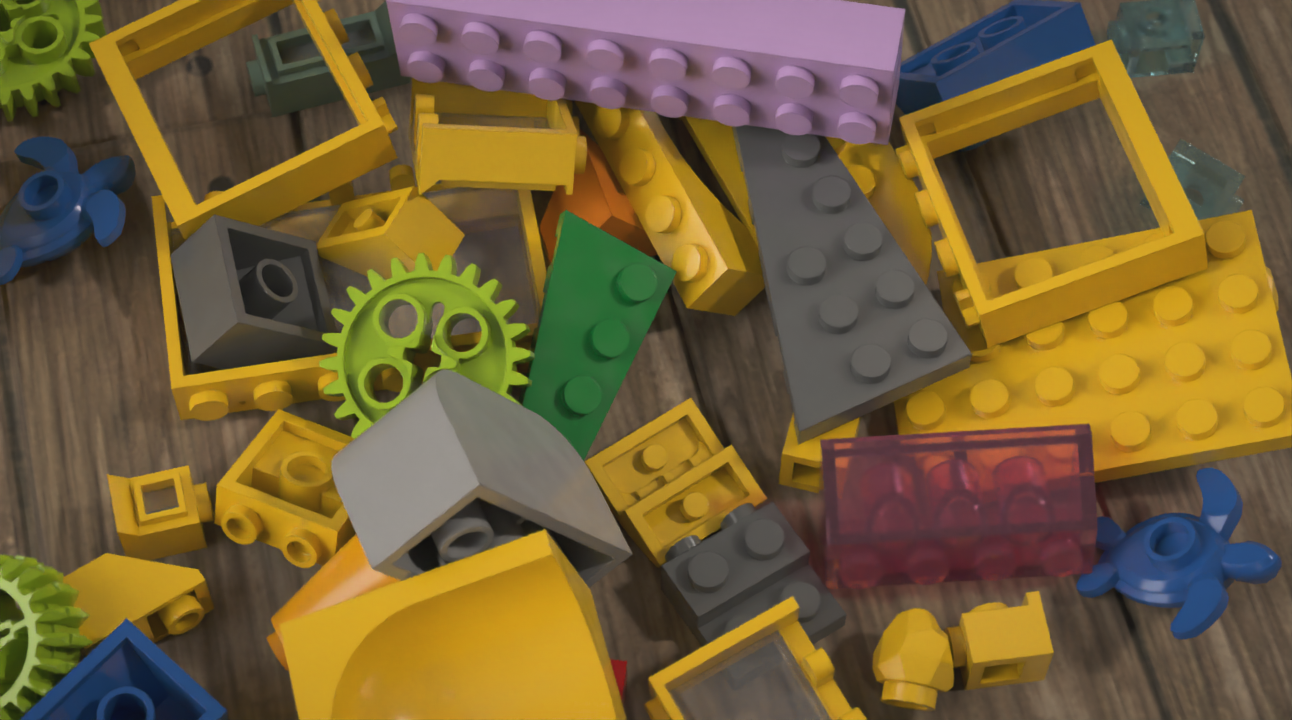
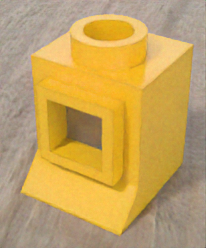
(160, 513)

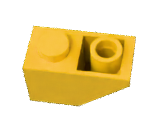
(149, 594)

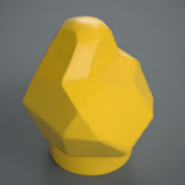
(913, 661)

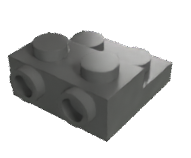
(745, 573)

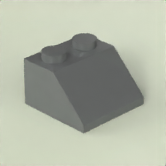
(251, 295)

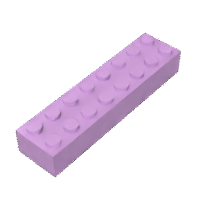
(735, 62)

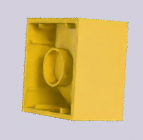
(464, 641)

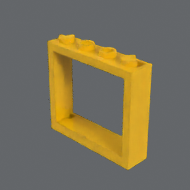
(197, 23)
(1016, 103)

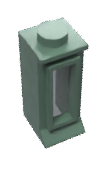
(296, 76)

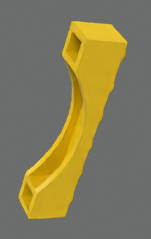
(680, 215)

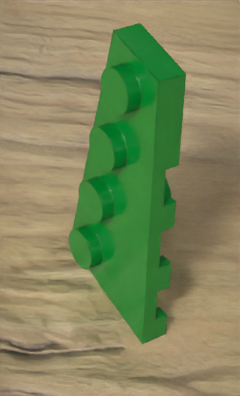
(589, 327)

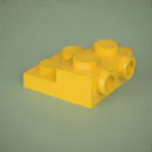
(286, 492)

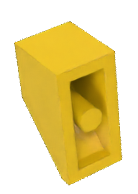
(388, 226)

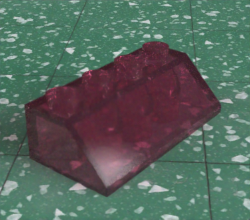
(957, 506)

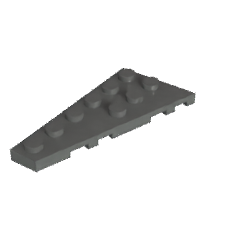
(838, 286)

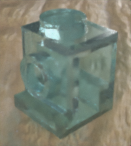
(1157, 37)
(1208, 176)

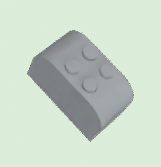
(466, 474)

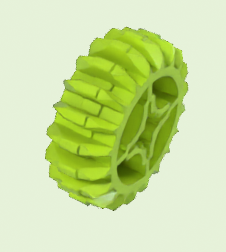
(39, 639)

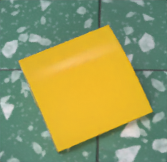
(672, 481)

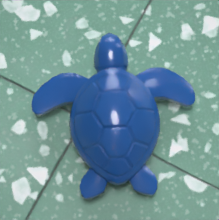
(60, 206)
(1182, 558)

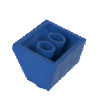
(992, 49)
(127, 681)

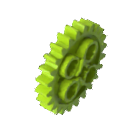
(44, 53)
(369, 348)

